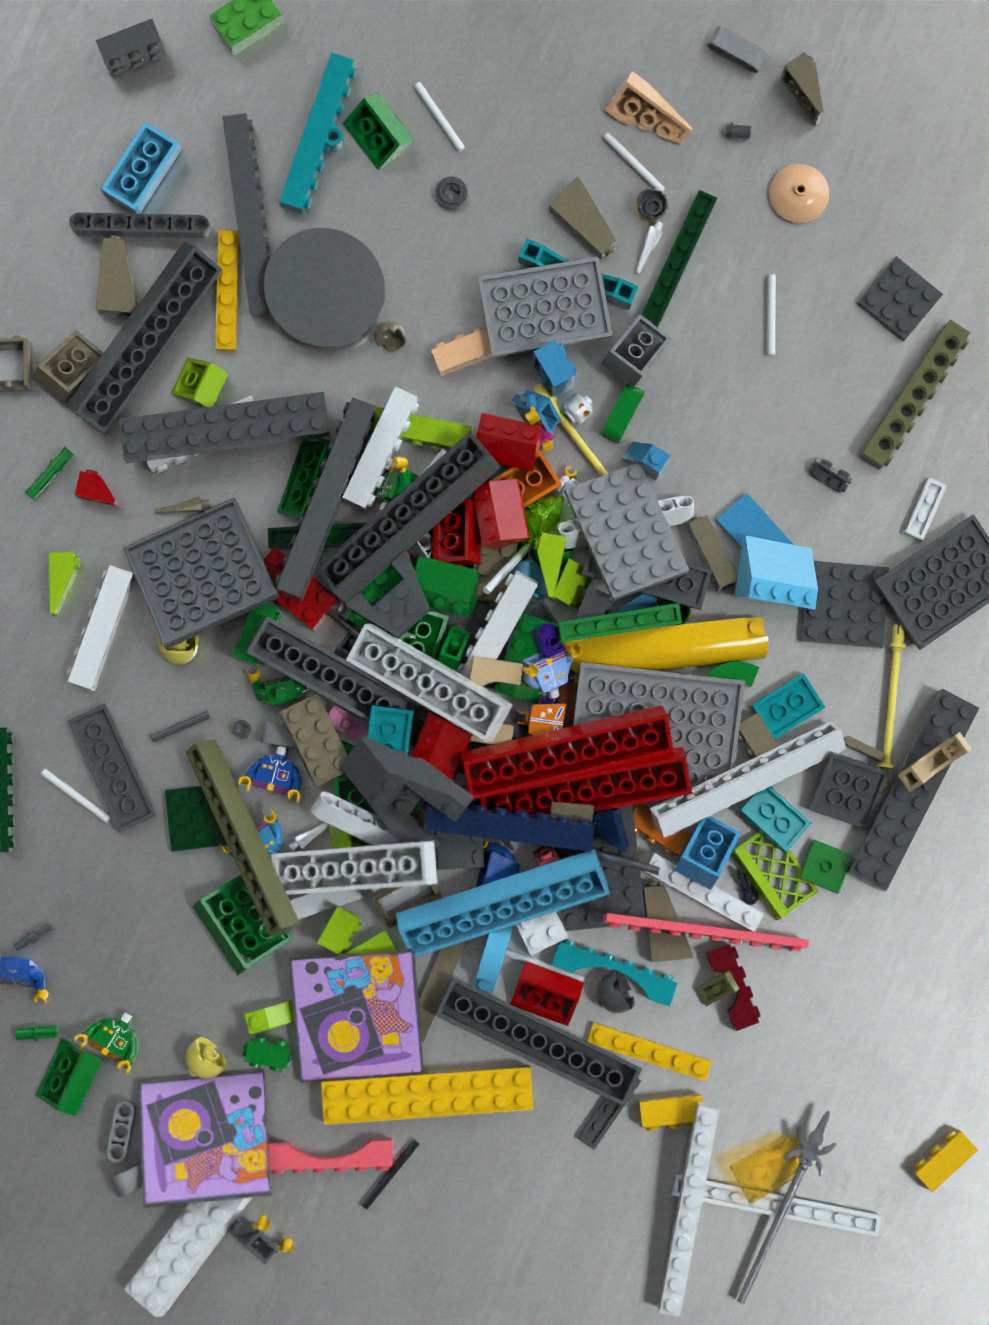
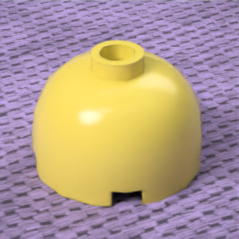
(180, 653)
(203, 1059)

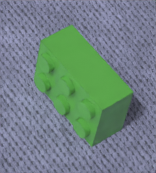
(245, 22)

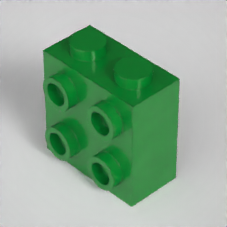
(263, 1052)

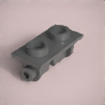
(838, 477)

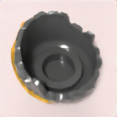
(652, 204)

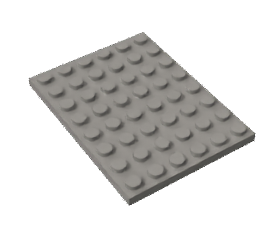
(700, 709)

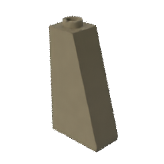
(581, 216)
(116, 284)
(712, 552)
(659, 907)

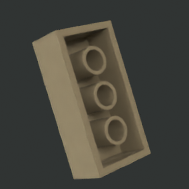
(491, 563)
(315, 739)

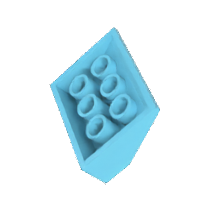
(776, 573)

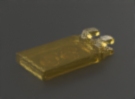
(766, 1168)

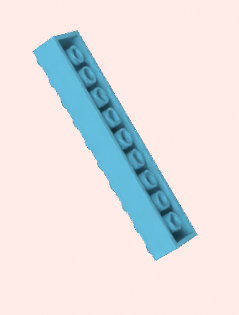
(503, 903)

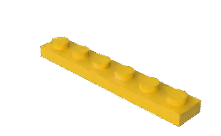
(227, 290)
(649, 1051)

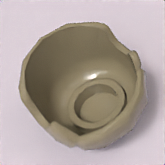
(390, 335)

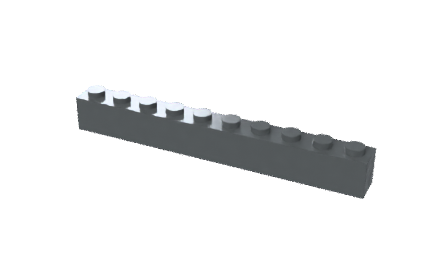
(248, 208)

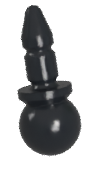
(749, 895)

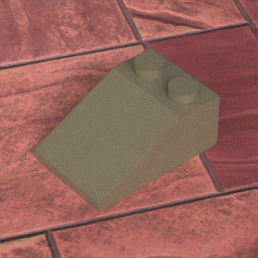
(802, 82)
(67, 366)

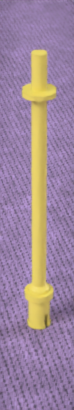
(541, 389)
(897, 646)

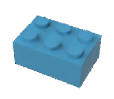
(554, 369)
(707, 852)

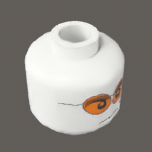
(578, 408)

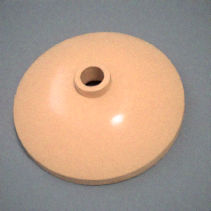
(798, 206)

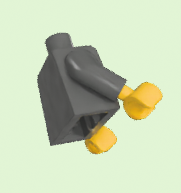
(255, 1241)

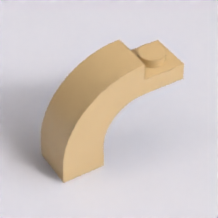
(934, 761)

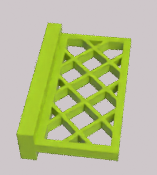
(762, 885)

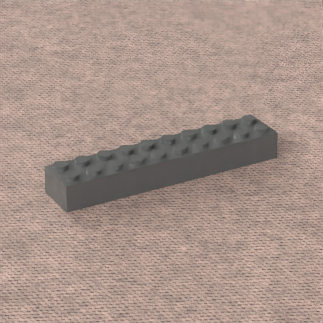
(144, 337)
(224, 427)
(326, 501)
(408, 517)
(329, 674)
(902, 810)
(538, 1042)

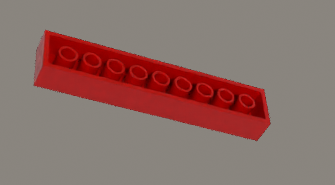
(567, 752)
(605, 788)

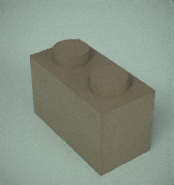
(756, 736)

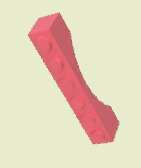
(375, 1153)

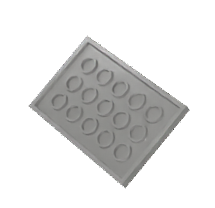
(545, 305)
(626, 531)

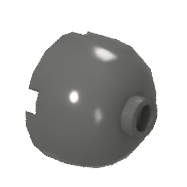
(614, 993)

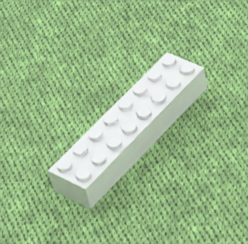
(429, 682)
(356, 868)
(182, 1253)

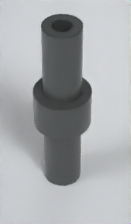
(33, 936)

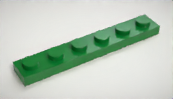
(619, 622)

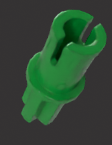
(36, 1032)

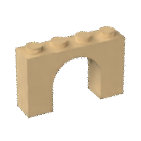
(491, 670)

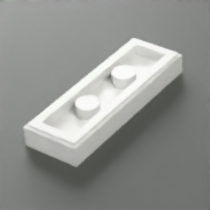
(925, 509)

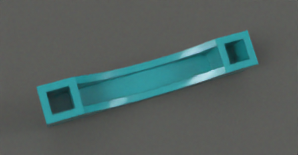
(616, 289)
(655, 987)

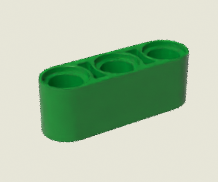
(622, 412)

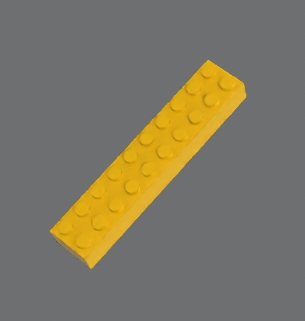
(427, 1095)

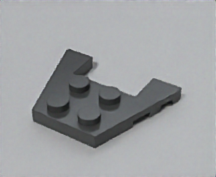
(401, 606)

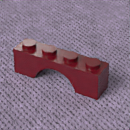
(742, 1012)

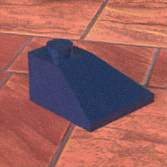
(611, 829)

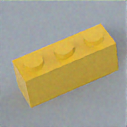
(668, 1111)
(944, 1160)

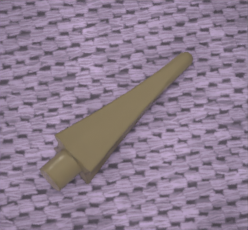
(193, 505)

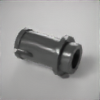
(737, 130)

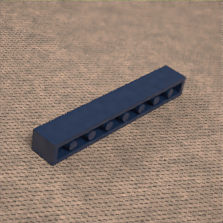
(514, 827)

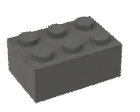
(131, 47)

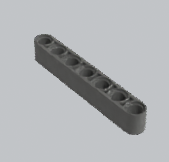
(131, 220)

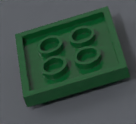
(191, 820)

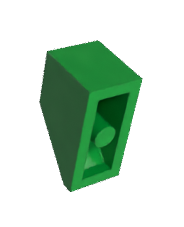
(453, 647)

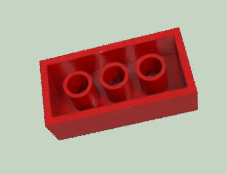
(316, 602)

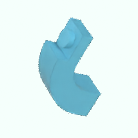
(492, 959)

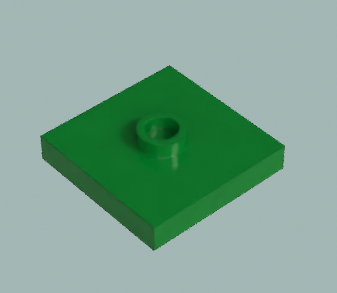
(826, 866)

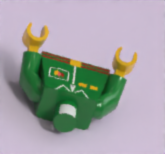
(395, 481)
(275, 690)
(112, 1039)

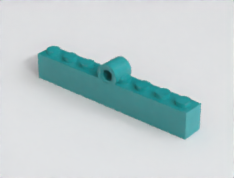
(317, 134)

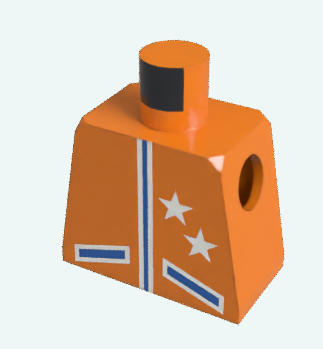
(543, 718)

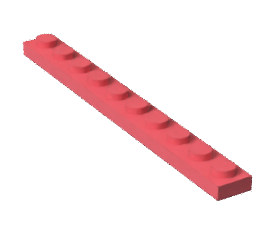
(696, 931)

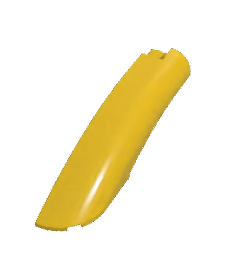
(677, 645)

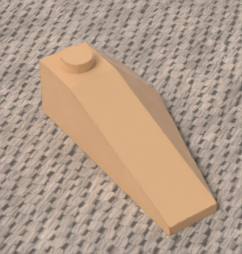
(642, 106)

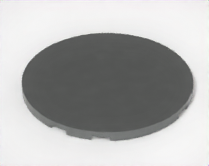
(323, 287)

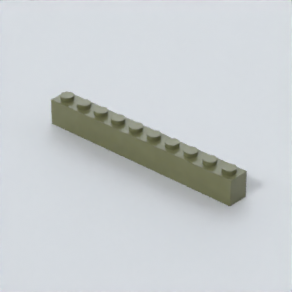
(242, 837)

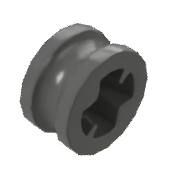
(248, 730)

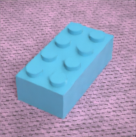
(141, 169)

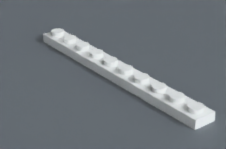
(798, 1210)

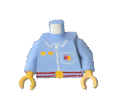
(549, 673)

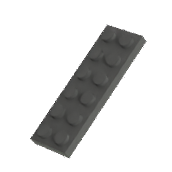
(685, 589)
(112, 768)

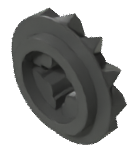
(444, 186)

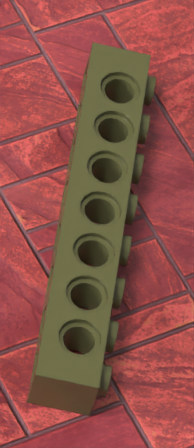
(951, 333)

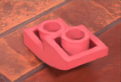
(545, 855)

